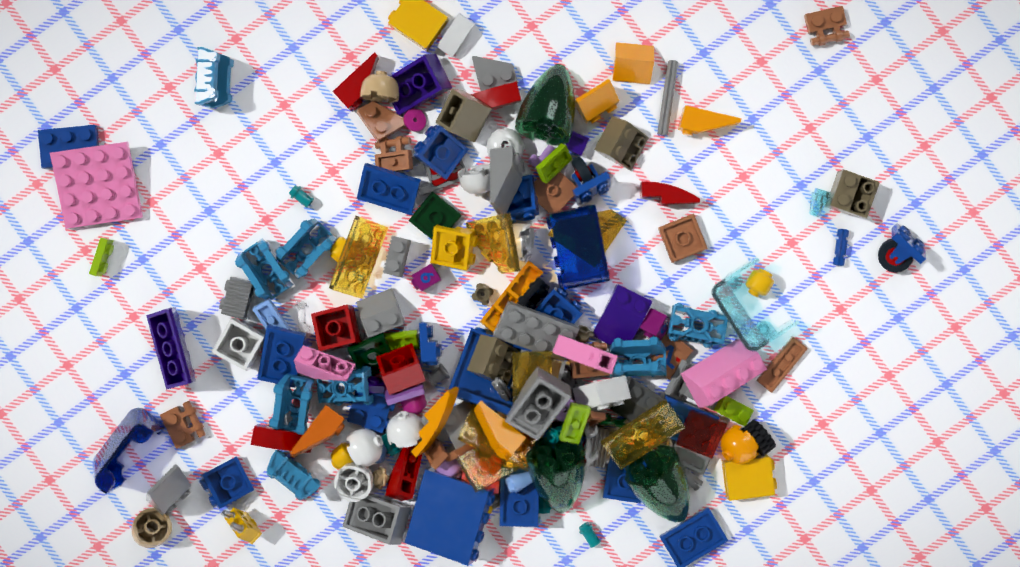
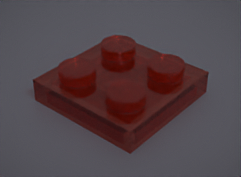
(701, 433)

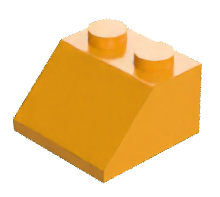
(597, 101)

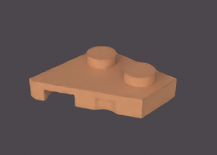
(380, 120)

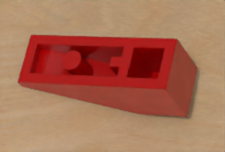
(350, 88)
(404, 475)

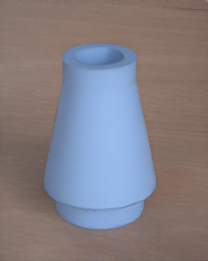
(518, 481)

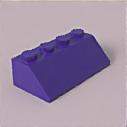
(171, 348)

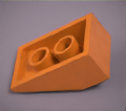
(321, 430)

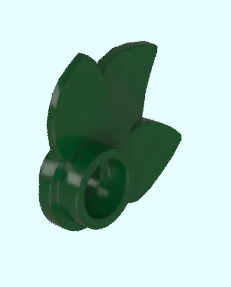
(618, 422)

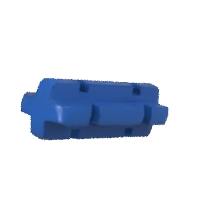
(841, 247)

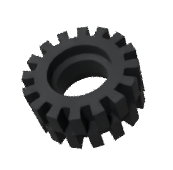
(761, 437)

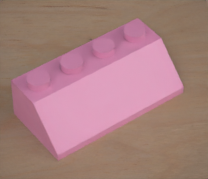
(722, 373)

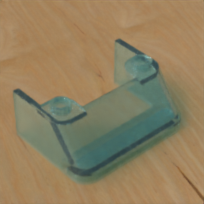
(751, 335)

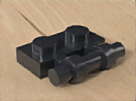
(536, 291)

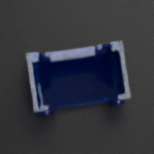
(136, 426)

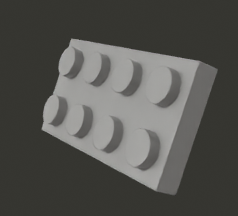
(532, 328)

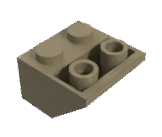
(463, 115)
(621, 143)
(852, 194)
(492, 359)

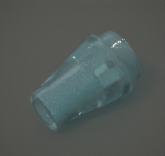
(818, 201)

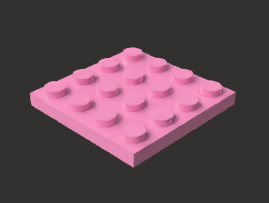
(96, 185)

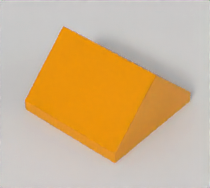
(633, 63)

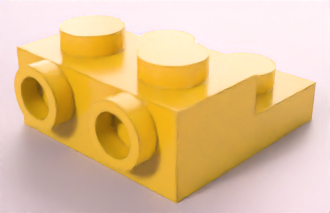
(453, 247)

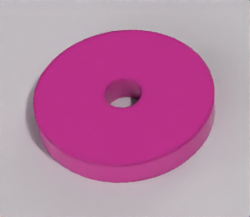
(420, 120)

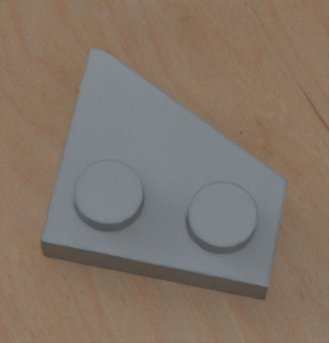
(493, 73)

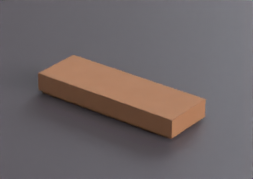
(782, 364)

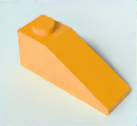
(698, 121)
(501, 435)

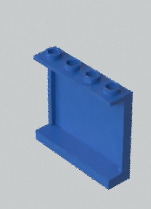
(474, 388)
(449, 517)

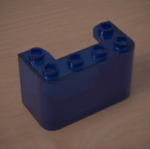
(578, 246)

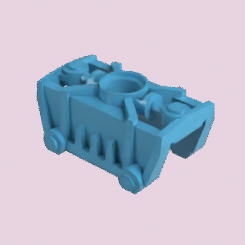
(212, 78)
(296, 243)
(256, 275)
(693, 335)
(638, 350)
(339, 398)
(283, 403)
(292, 475)

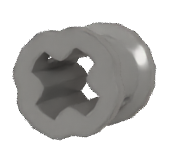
(437, 375)

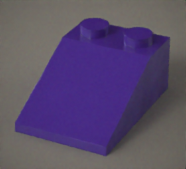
(420, 82)
(621, 315)

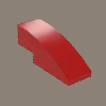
(499, 96)
(667, 193)
(275, 438)

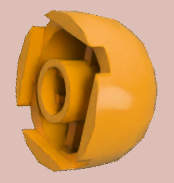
(738, 446)

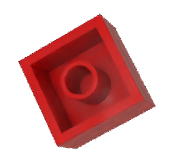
(336, 328)
(400, 369)

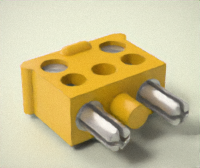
(242, 525)

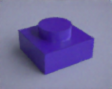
(577, 143)
(375, 384)

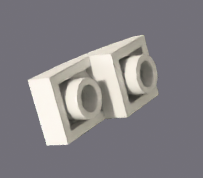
(455, 35)

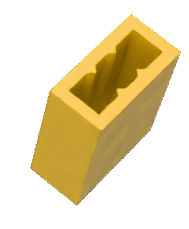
(418, 22)
(749, 479)

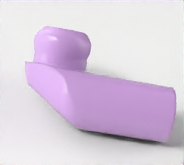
(534, 160)

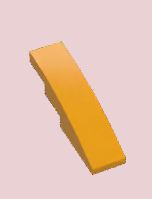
(517, 287)
(437, 418)

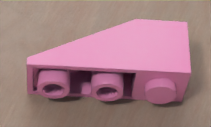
(585, 354)
(322, 365)

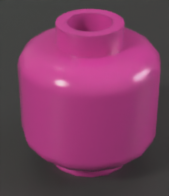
(414, 405)

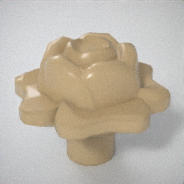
(380, 478)

